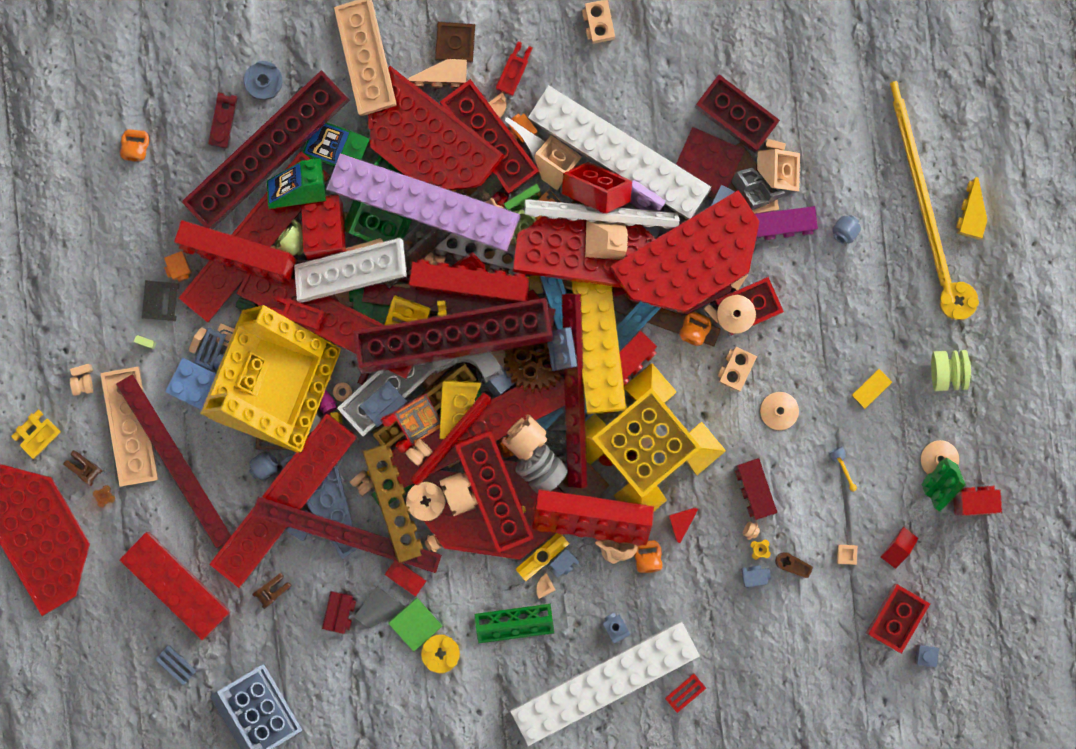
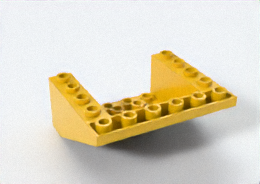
(271, 379)

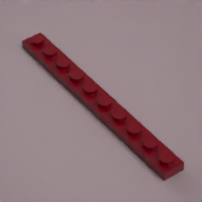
(382, 295)
(575, 396)
(174, 460)
(339, 532)

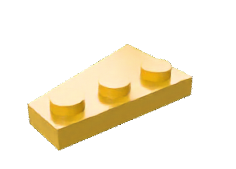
(456, 401)

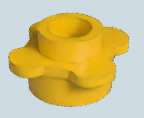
(765, 550)

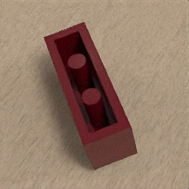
(755, 489)

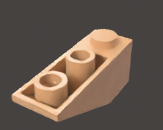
(448, 72)

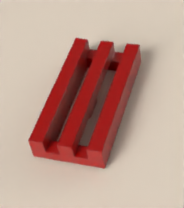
(687, 701)

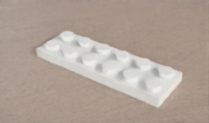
(350, 270)

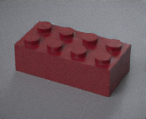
(737, 113)

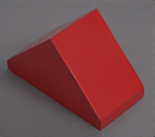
(681, 521)
(899, 548)

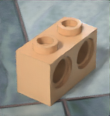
(603, 21)
(741, 371)

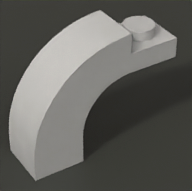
(484, 362)

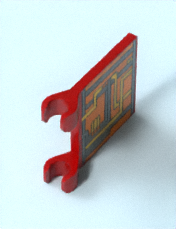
(416, 420)

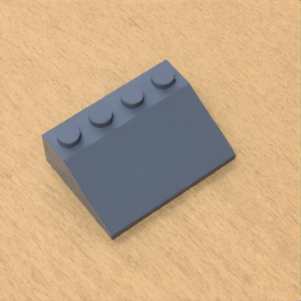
(256, 711)

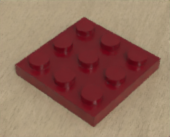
(710, 159)

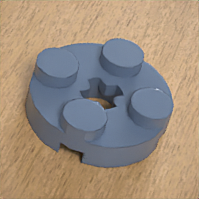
(269, 89)

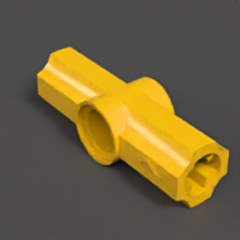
(533, 565)

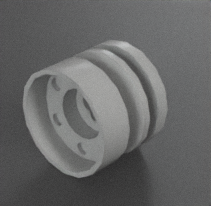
(542, 469)

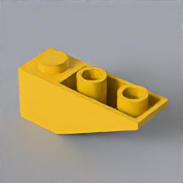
(974, 215)

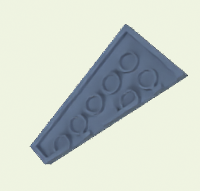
(330, 503)

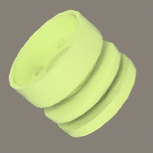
(950, 370)

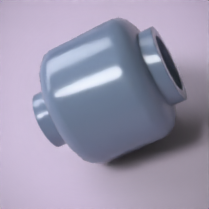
(846, 229)
(263, 466)

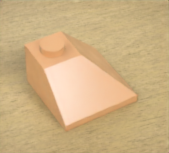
(554, 160)
(779, 168)
(606, 240)

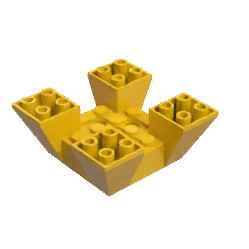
(649, 410)

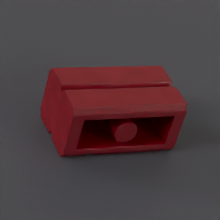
(338, 612)

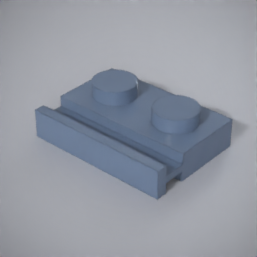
(562, 350)
(383, 402)

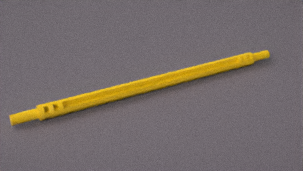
(921, 189)

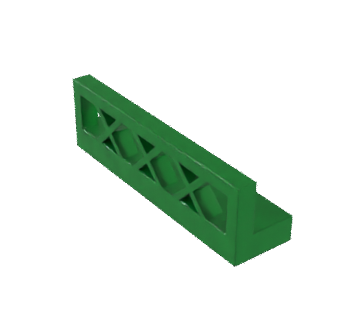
(514, 627)

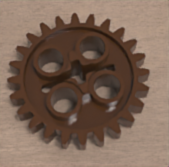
(542, 375)

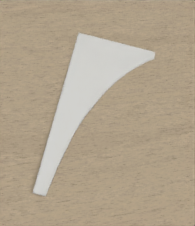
(532, 141)

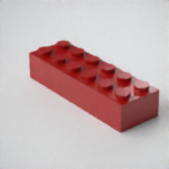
(475, 112)
(235, 251)
(469, 282)
(494, 491)
(593, 517)
(175, 585)

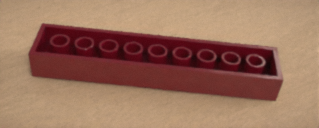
(265, 150)
(453, 336)

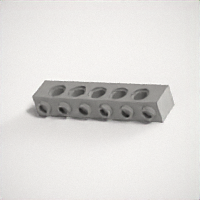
(461, 251)

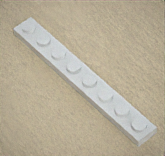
(622, 215)

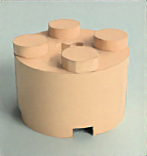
(525, 437)
(457, 493)
(416, 495)

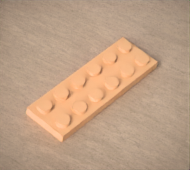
(365, 56)
(130, 443)

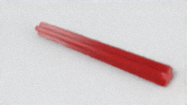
(451, 439)

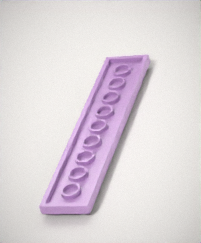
(423, 202)

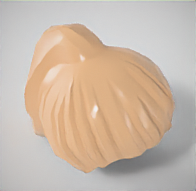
(616, 552)

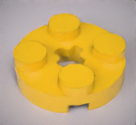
(969, 305)
(431, 647)

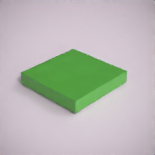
(518, 202)
(415, 624)

